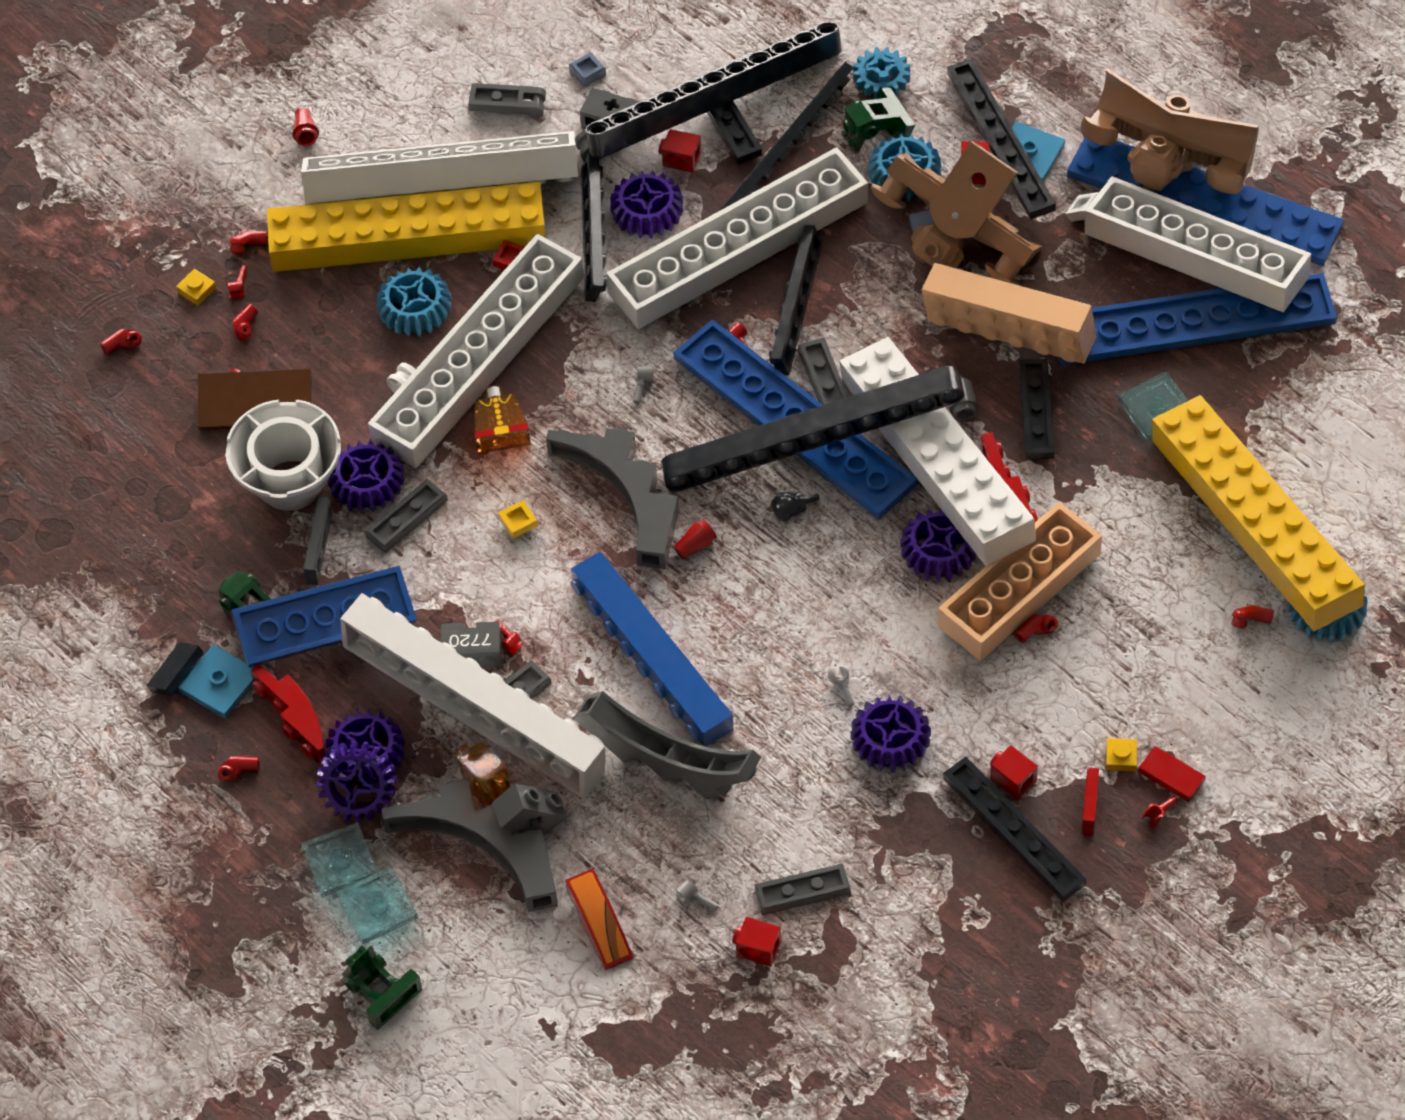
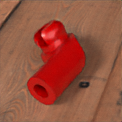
(242, 321)
(236, 765)

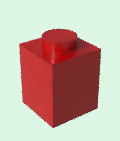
(1013, 771)

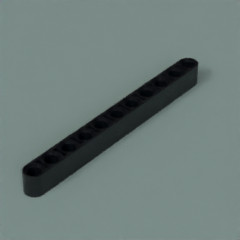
(713, 89)
(812, 428)

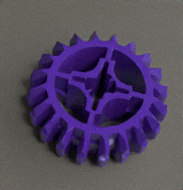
(630, 208)
(365, 486)
(936, 553)
(878, 722)
(367, 729)
(368, 783)

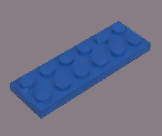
(313, 616)

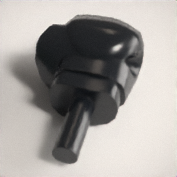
(788, 504)

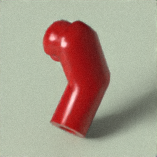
(248, 237)
(122, 338)
(1251, 612)
(1036, 625)

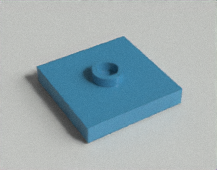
(1040, 147)
(218, 681)

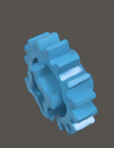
(881, 71)

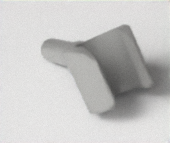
(644, 374)
(842, 684)
(688, 891)

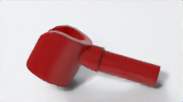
(236, 288)
(739, 332)
(512, 641)
(1157, 812)

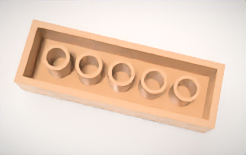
(1009, 313)
(1020, 583)

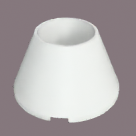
(281, 434)

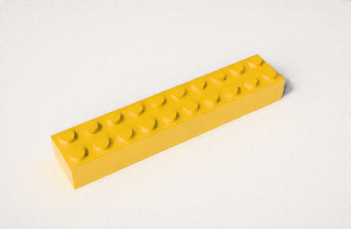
(404, 226)
(1258, 513)

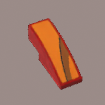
(598, 919)

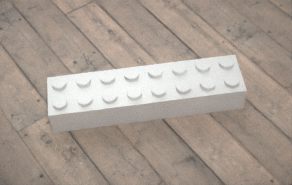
(1197, 244)

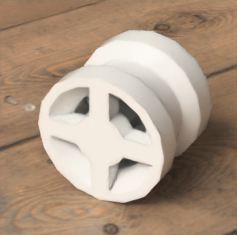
(403, 372)

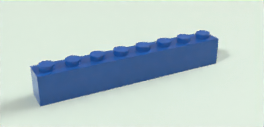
(652, 650)

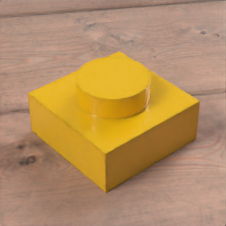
(196, 287)
(518, 519)
(1121, 754)

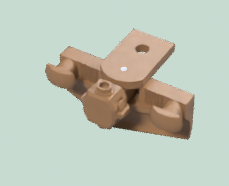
(1171, 137)
(960, 210)

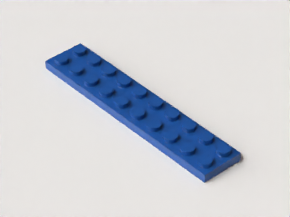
(1250, 208)
(1202, 319)
(768, 395)

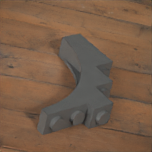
(634, 480)
(631, 738)
(454, 814)

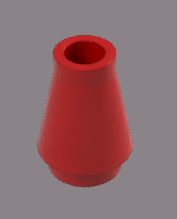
(304, 129)
(695, 539)

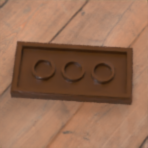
(231, 394)

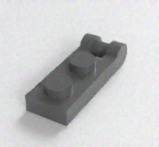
(507, 99)

